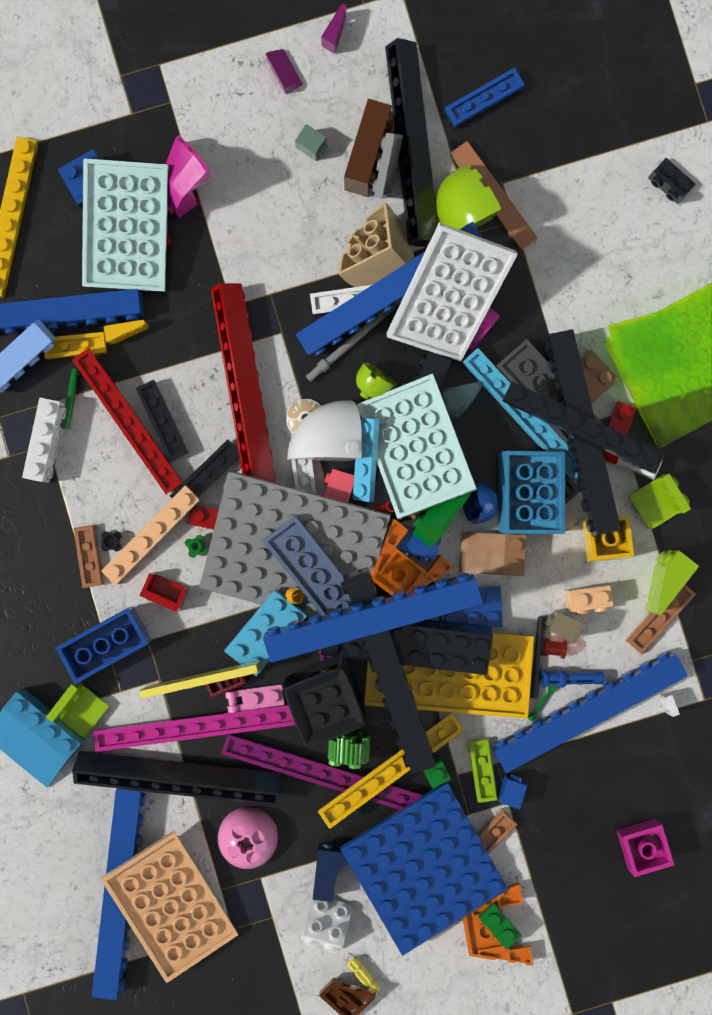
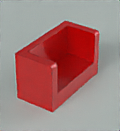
(164, 592)

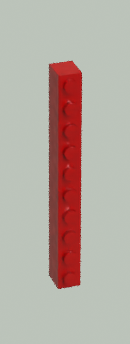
(242, 381)

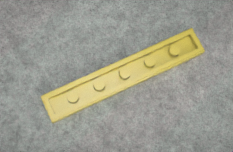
(201, 679)

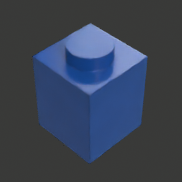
(512, 791)

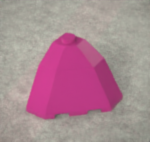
(185, 174)

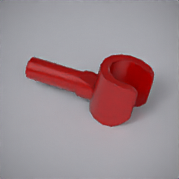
(384, 507)

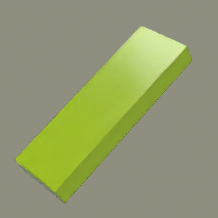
(482, 770)

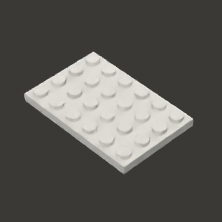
(451, 292)

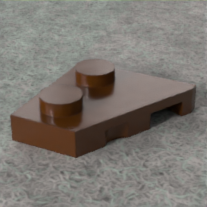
(346, 997)

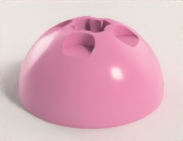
(250, 827)

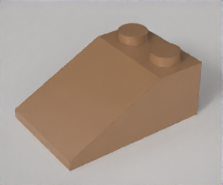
(493, 553)

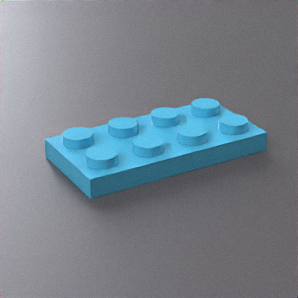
(249, 643)

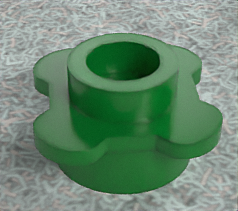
(190, 543)

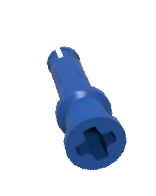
(562, 678)

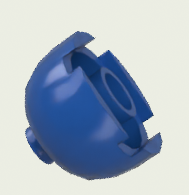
(481, 504)

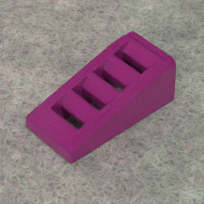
(332, 33)

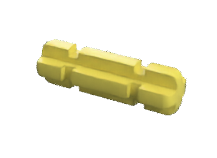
(363, 975)

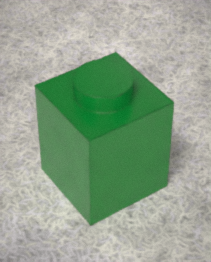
(438, 774)

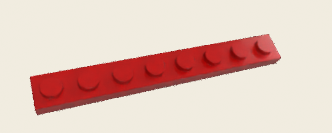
(127, 421)

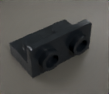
(671, 181)

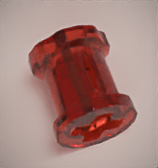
(555, 648)

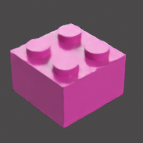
(645, 847)

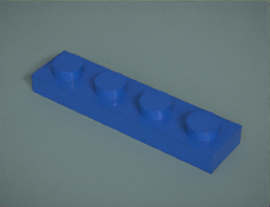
(484, 97)

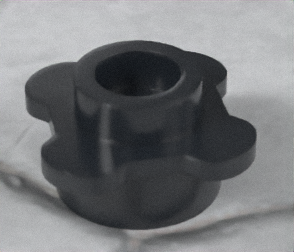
(106, 545)

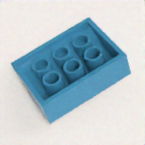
(531, 492)
(34, 740)

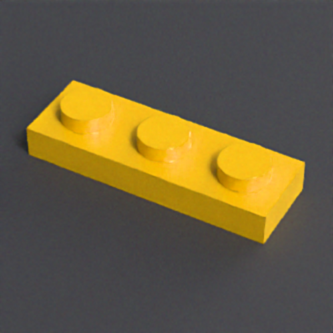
(75, 344)

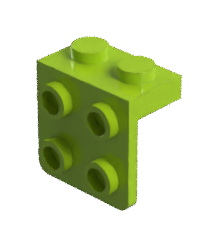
(659, 501)

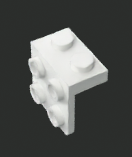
(327, 925)

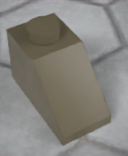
(564, 626)

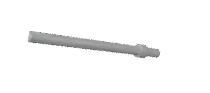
(324, 365)

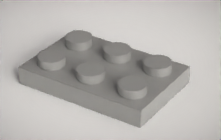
(387, 165)

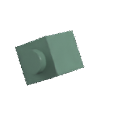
(311, 142)

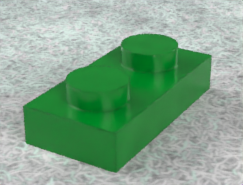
(499, 925)

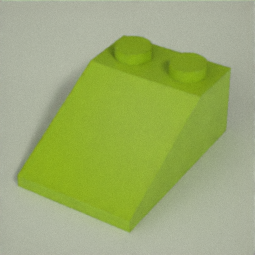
(668, 579)

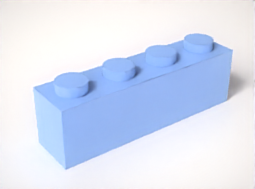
(24, 352)

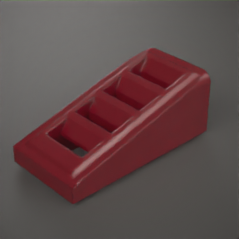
(229, 685)

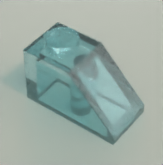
(460, 398)

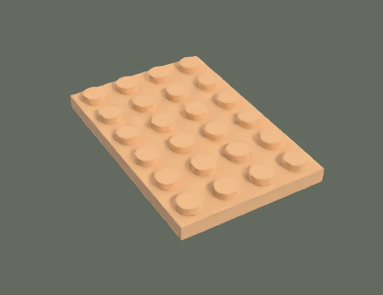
(169, 906)

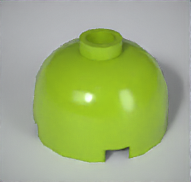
(373, 381)

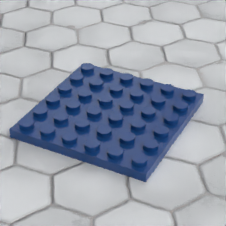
(423, 868)

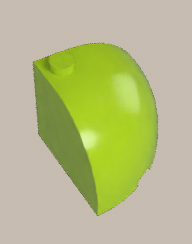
(465, 199)

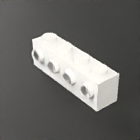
(44, 440)

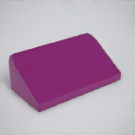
(283, 70)

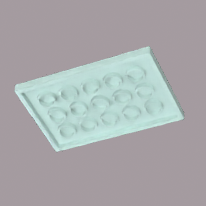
(124, 224)
(418, 447)

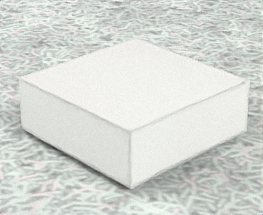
(669, 704)

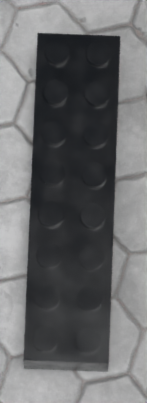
(431, 646)

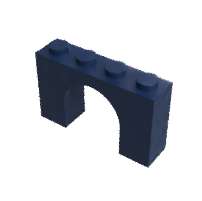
(329, 863)

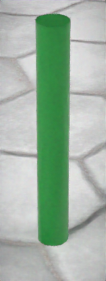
(70, 398)

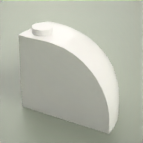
(328, 434)

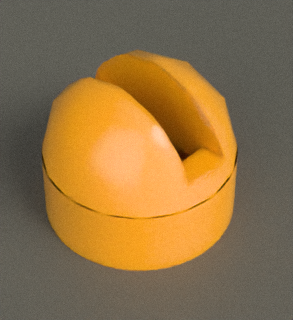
(294, 598)

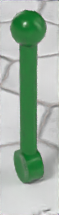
(551, 689)

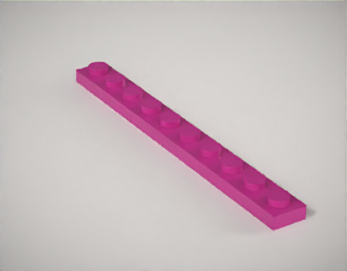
(192, 728)

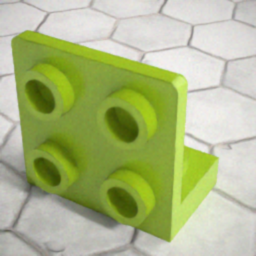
(78, 709)

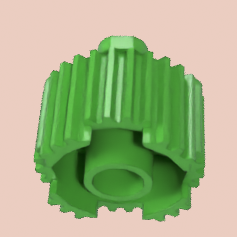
(349, 749)

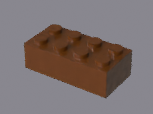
(367, 150)

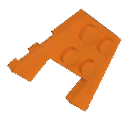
(399, 573)
(483, 943)

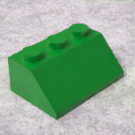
(437, 520)

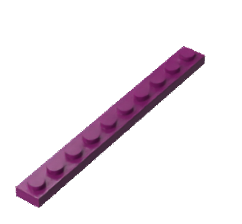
(310, 770)

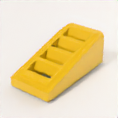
(121, 331)

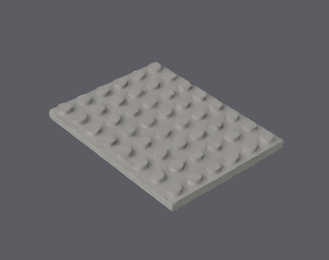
(254, 508)

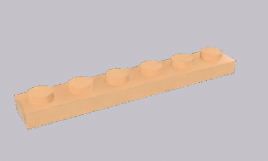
(151, 535)

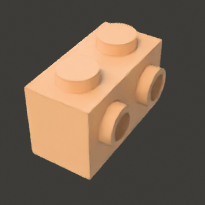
(588, 598)

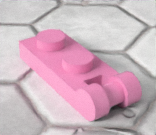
(255, 698)

